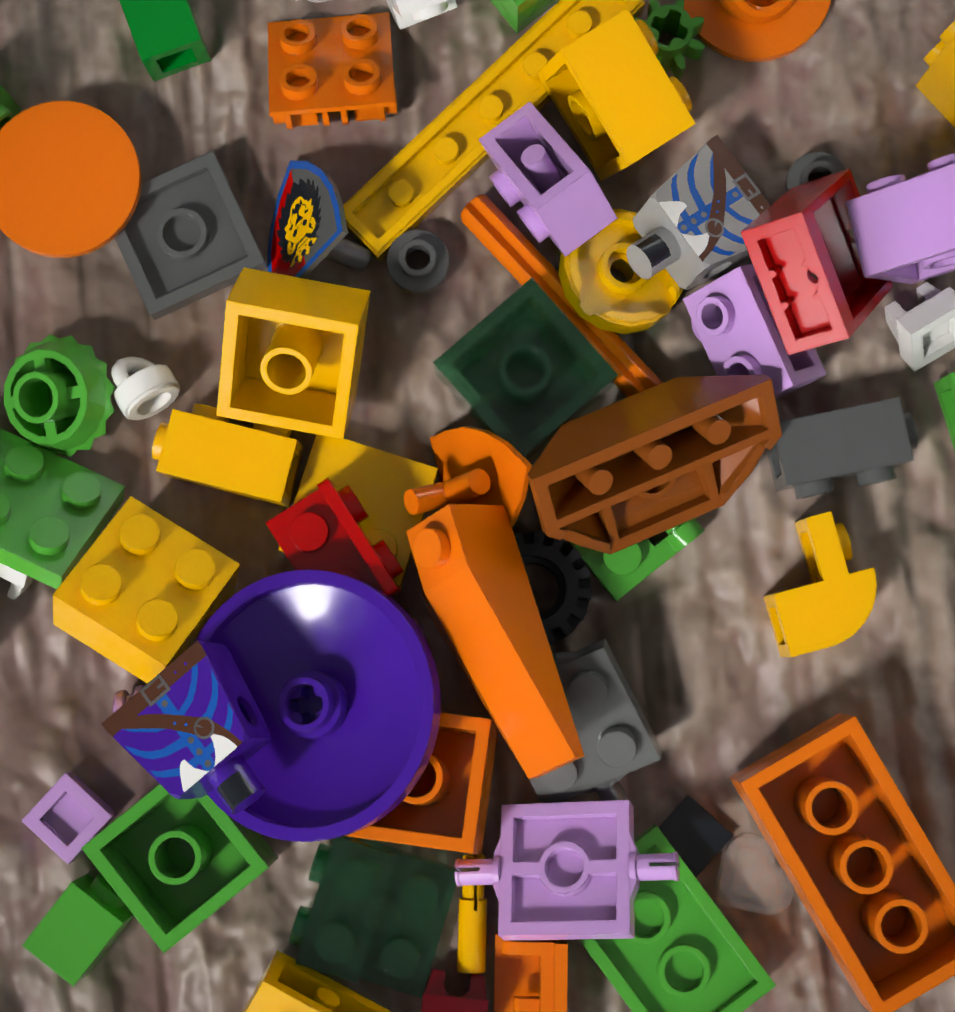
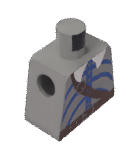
(697, 220)

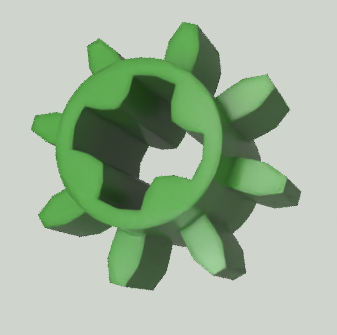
(676, 21)

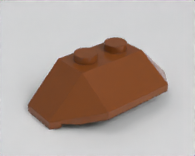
(653, 459)

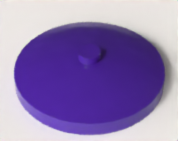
(343, 697)

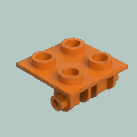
(331, 68)

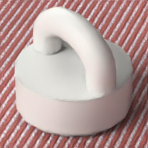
(145, 391)

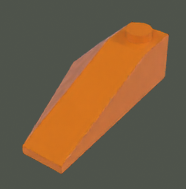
(494, 629)

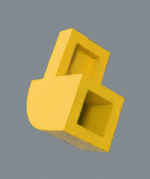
(833, 602)

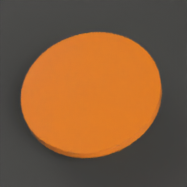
(757, 27)
(66, 179)

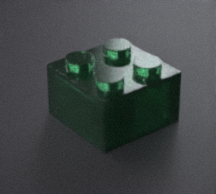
(525, 370)

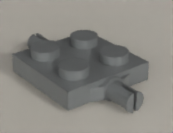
(608, 726)

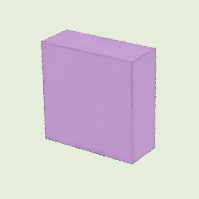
(69, 817)

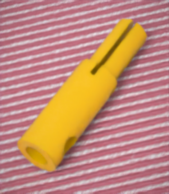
(472, 927)

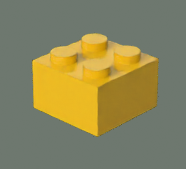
(616, 94)
(292, 352)
(143, 591)

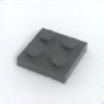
(187, 237)

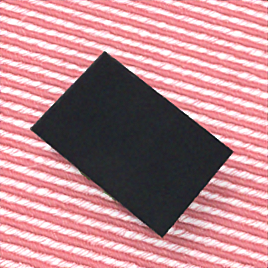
(694, 834)

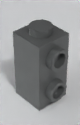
(842, 444)

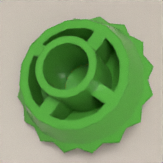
(59, 395)

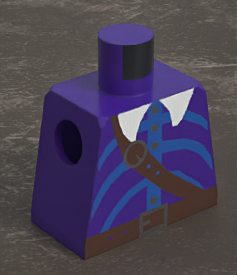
(196, 728)

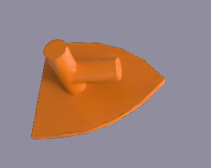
(473, 470)

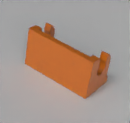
(530, 975)

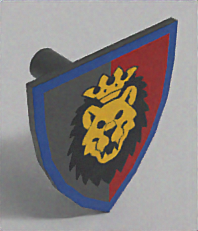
(310, 224)

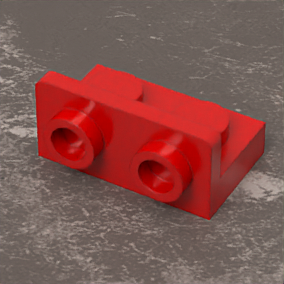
(327, 536)

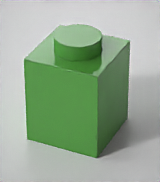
(79, 928)

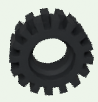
(571, 576)

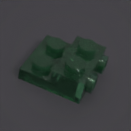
(374, 914)

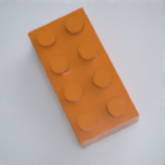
(856, 861)

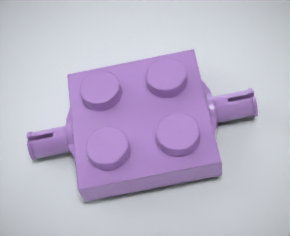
(567, 871)

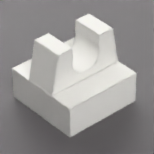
(926, 329)

